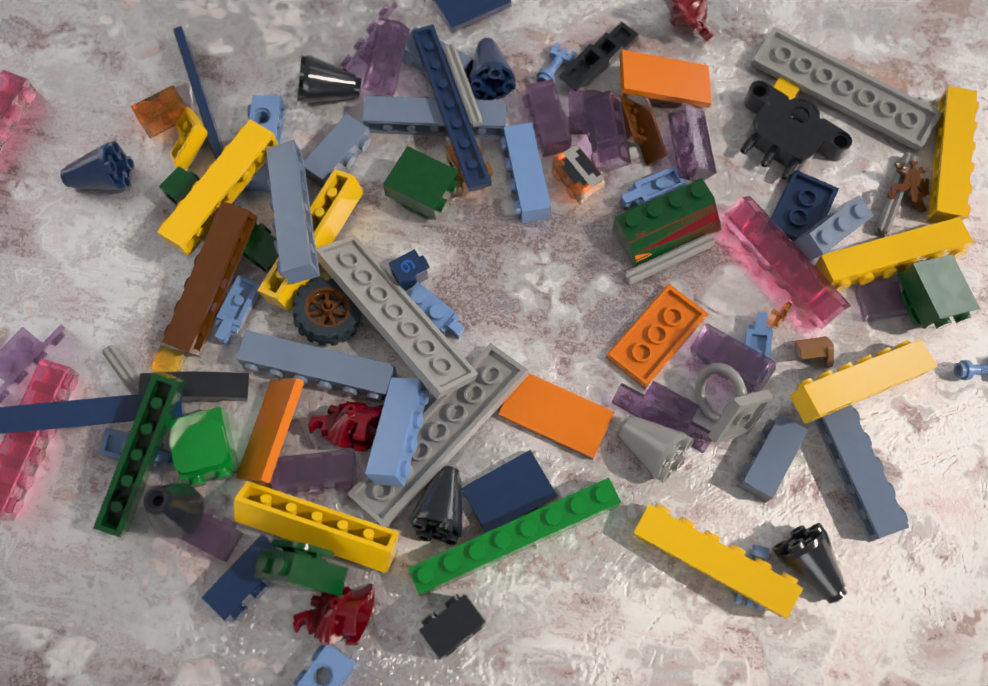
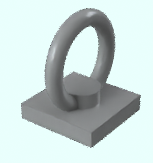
(740, 413)

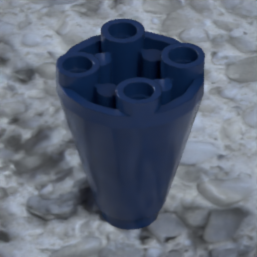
(490, 72)
(100, 169)

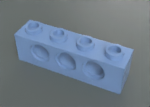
(273, 111)
(334, 660)

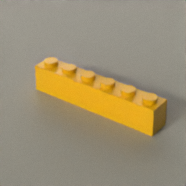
(953, 155)
(221, 182)
(328, 216)
(894, 253)
(861, 381)
(316, 525)
(719, 562)

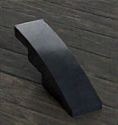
(598, 57)
(207, 385)

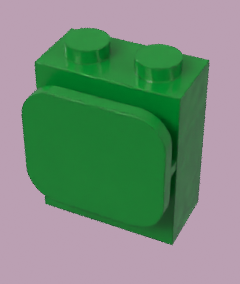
(203, 447)

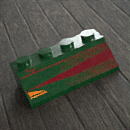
(667, 222)

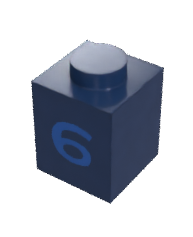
(409, 269)

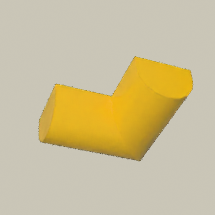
(190, 140)

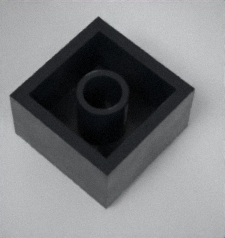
(452, 626)

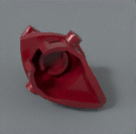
(692, 14)
(349, 425)
(338, 616)

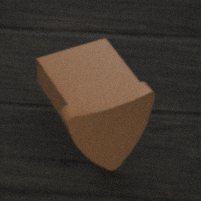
(816, 348)

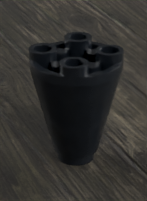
(325, 82)
(174, 509)
(440, 509)
(813, 561)

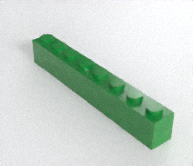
(514, 537)

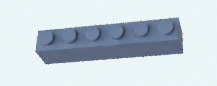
(423, 117)
(291, 213)
(315, 365)
(862, 473)

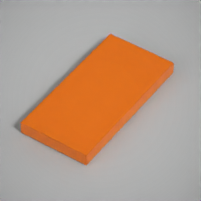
(665, 79)
(656, 336)
(557, 415)
(270, 430)

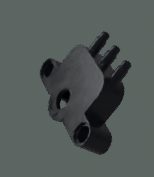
(785, 139)

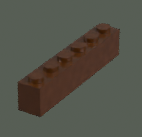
(210, 278)

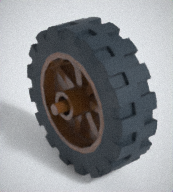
(319, 331)

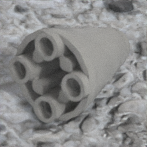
(654, 445)

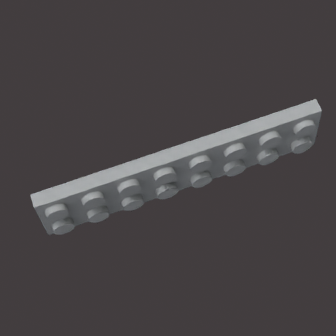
(847, 89)
(396, 316)
(444, 432)

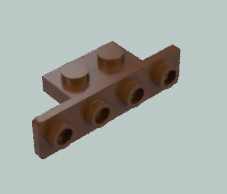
(642, 127)

